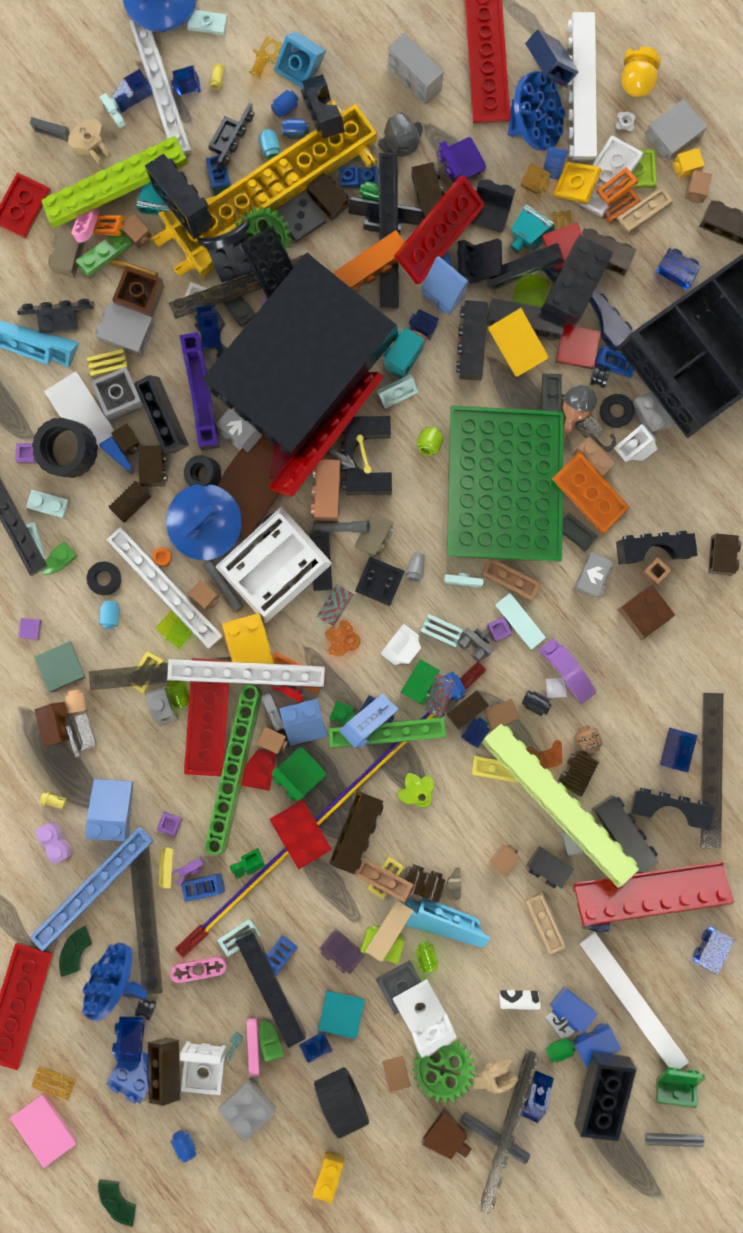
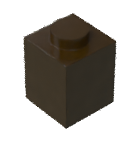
(126, 439)

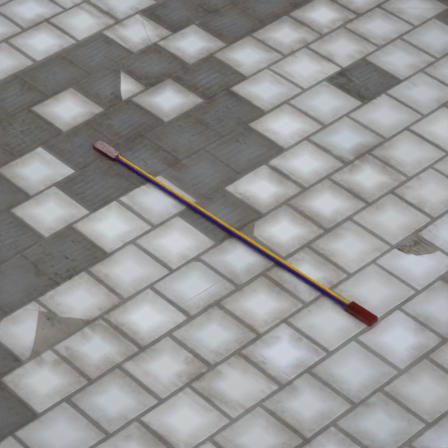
(200, 932)

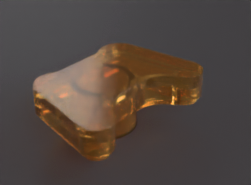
(550, 757)

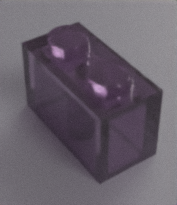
(341, 951)

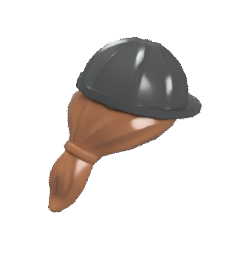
(577, 406)

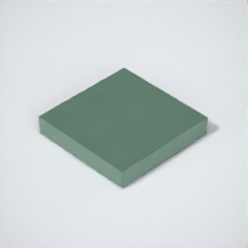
(59, 666)

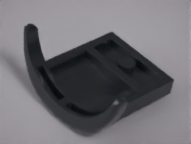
(227, 254)

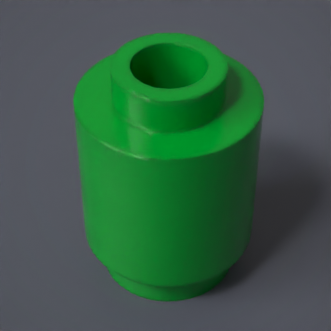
(369, 191)
(560, 1050)

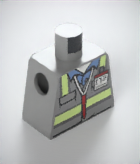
(161, 706)

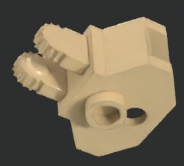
(88, 141)
(495, 1077)

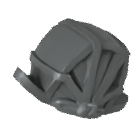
(401, 133)

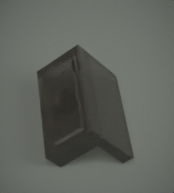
(80, 731)

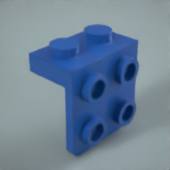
(130, 1079)

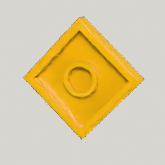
(577, 182)

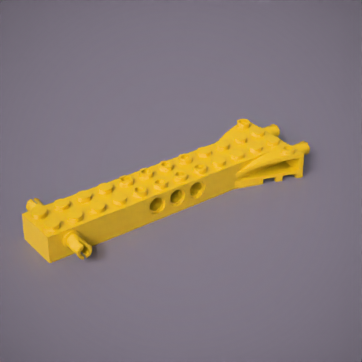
(273, 185)

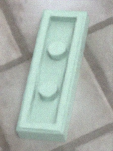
(520, 621)

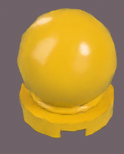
(640, 71)

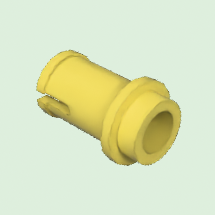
(217, 76)
(53, 801)

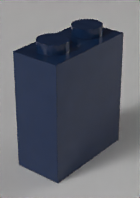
(551, 57)

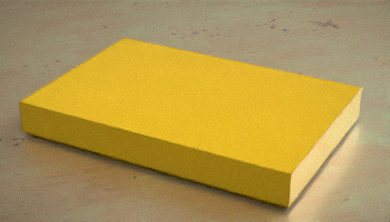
(518, 342)

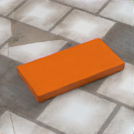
(590, 493)

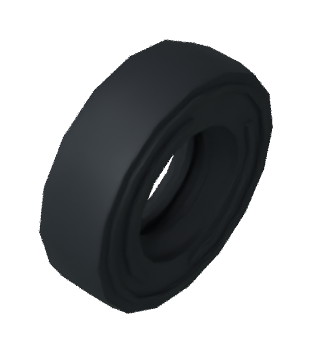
(619, 399)
(92, 578)

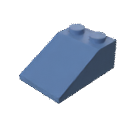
(444, 286)
(109, 810)

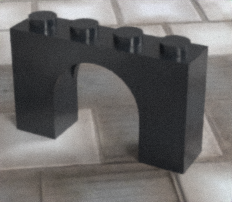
(356, 480)

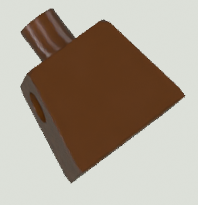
(446, 1136)

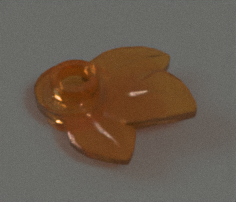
(339, 638)

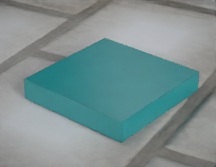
(341, 1014)

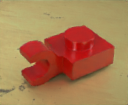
(293, 693)

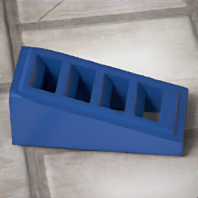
(554, 162)
(219, 185)
(610, 353)
(112, 448)
(217, 890)
(289, 944)

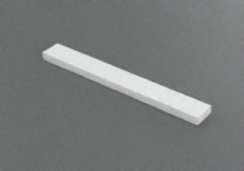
(160, 85)
(165, 588)
(245, 673)
(633, 1002)

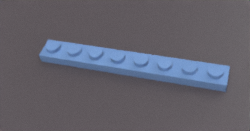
(91, 888)

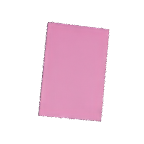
(43, 1130)

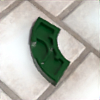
(72, 950)
(115, 1203)

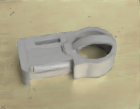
(272, 710)

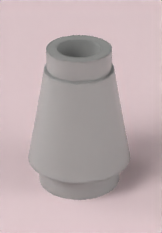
(415, 569)

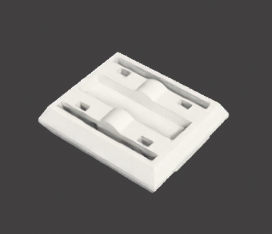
(273, 564)

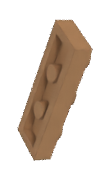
(511, 579)
(385, 880)

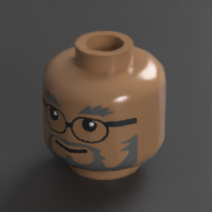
(588, 740)

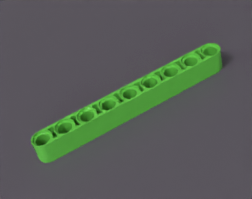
(227, 777)

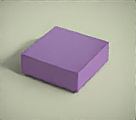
(24, 453)
(29, 628)
(499, 629)
(169, 824)

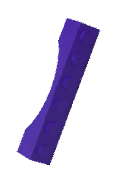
(201, 397)

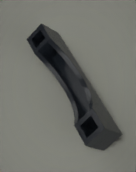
(270, 988)

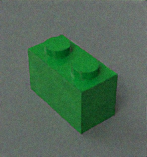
(419, 682)

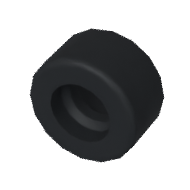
(192, 469)

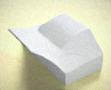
(637, 445)
(402, 646)

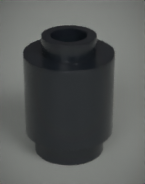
(536, 703)

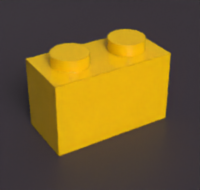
(328, 1177)

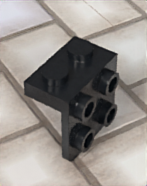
(497, 205)
(479, 260)

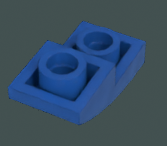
(353, 176)

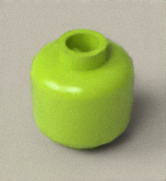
(429, 441)

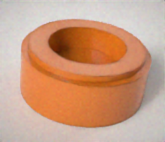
(162, 557)

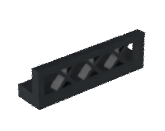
(527, 266)

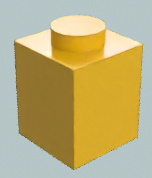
(687, 162)

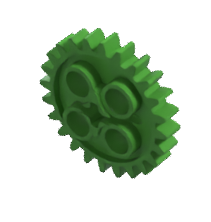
(270, 220)
(441, 1087)

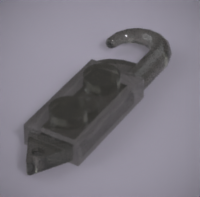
(592, 428)

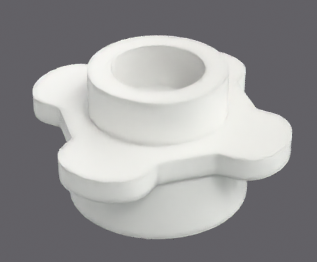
(629, 117)

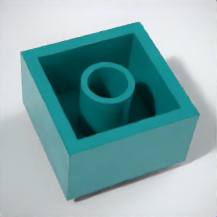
(403, 353)

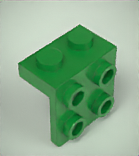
(298, 774)
(678, 1087)

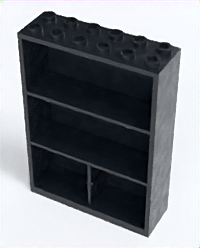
(694, 350)
(300, 356)

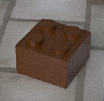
(138, 291)
(646, 612)

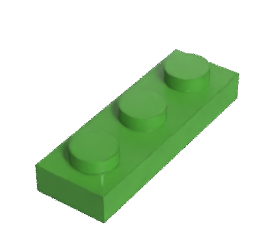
(103, 253)

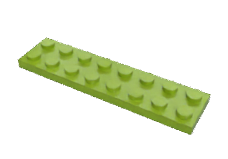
(108, 183)

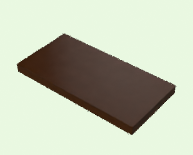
(249, 483)

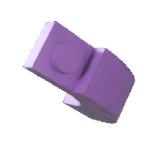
(569, 670)

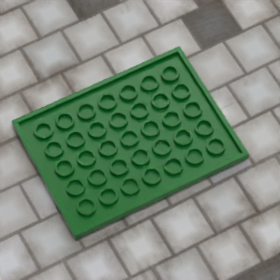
(503, 484)

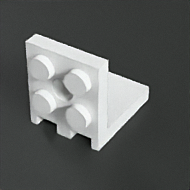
(430, 1025)
(200, 1056)

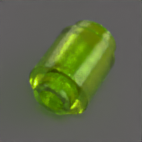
(178, 693)
(426, 957)

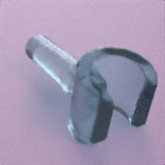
(236, 1039)

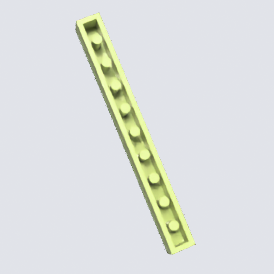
(560, 805)

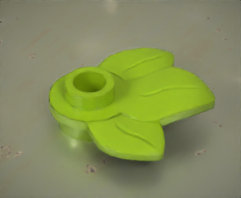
(415, 788)

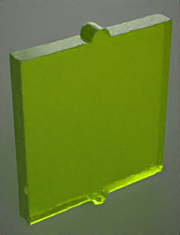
(531, 291)
(174, 629)

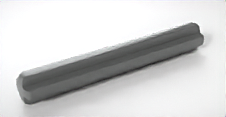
(492, 1136)

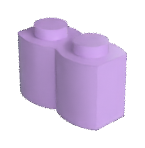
(52, 838)

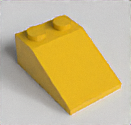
(247, 640)

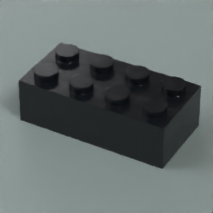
(179, 196)
(577, 279)
(605, 1096)

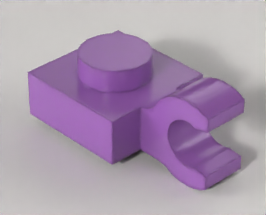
(193, 867)

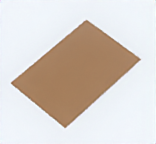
(502, 714)
(396, 1073)

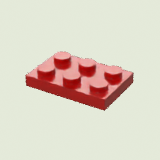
(300, 834)

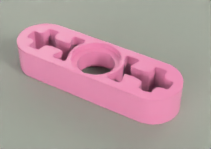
(85, 225)
(213, 971)
(253, 1047)

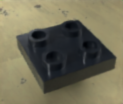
(379, 581)

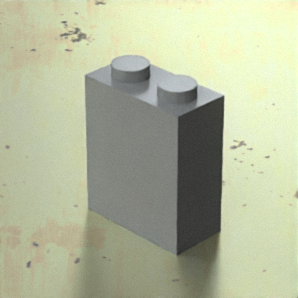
(675, 130)
(125, 328)

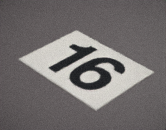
(560, 1025)

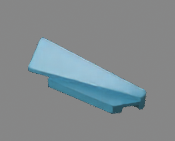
(37, 344)
(445, 922)

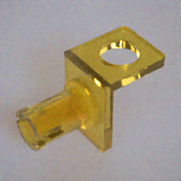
(264, 58)

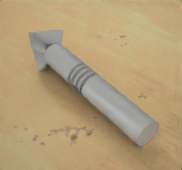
(346, 461)

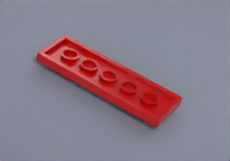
(439, 229)
(206, 726)
(20, 1000)

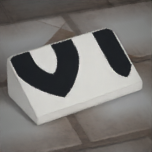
(519, 999)

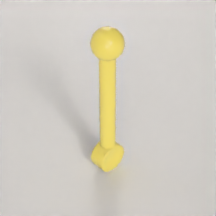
(367, 469)

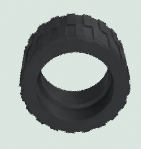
(44, 442)
(341, 1102)

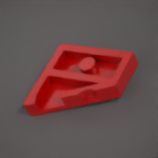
(259, 770)

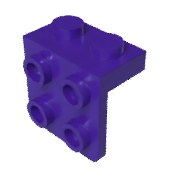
(461, 159)

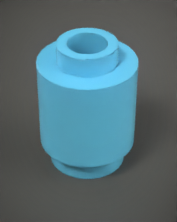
(269, 144)
(109, 614)

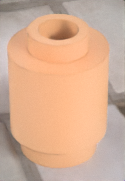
(75, 701)

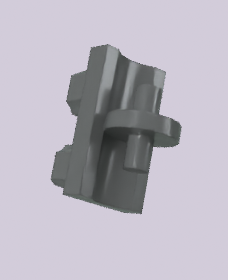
(483, 650)

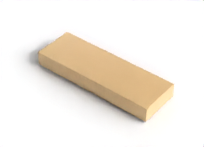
(644, 210)
(545, 923)
(389, 931)

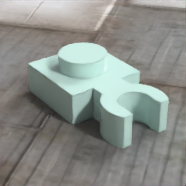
(111, 107)

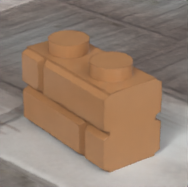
(596, 455)

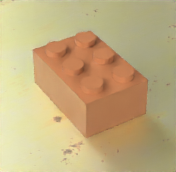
(326, 491)

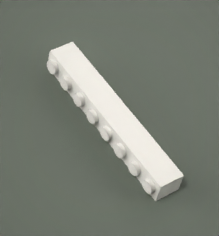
(583, 88)

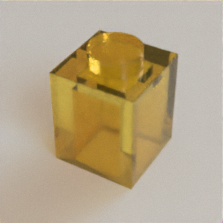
(536, 180)

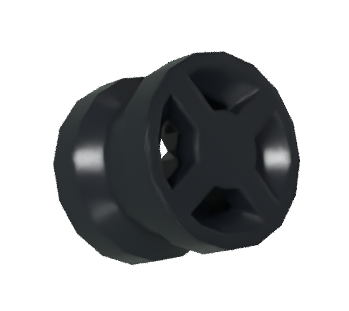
(599, 377)
(145, 1008)

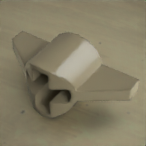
(454, 883)

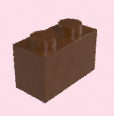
(52, 723)

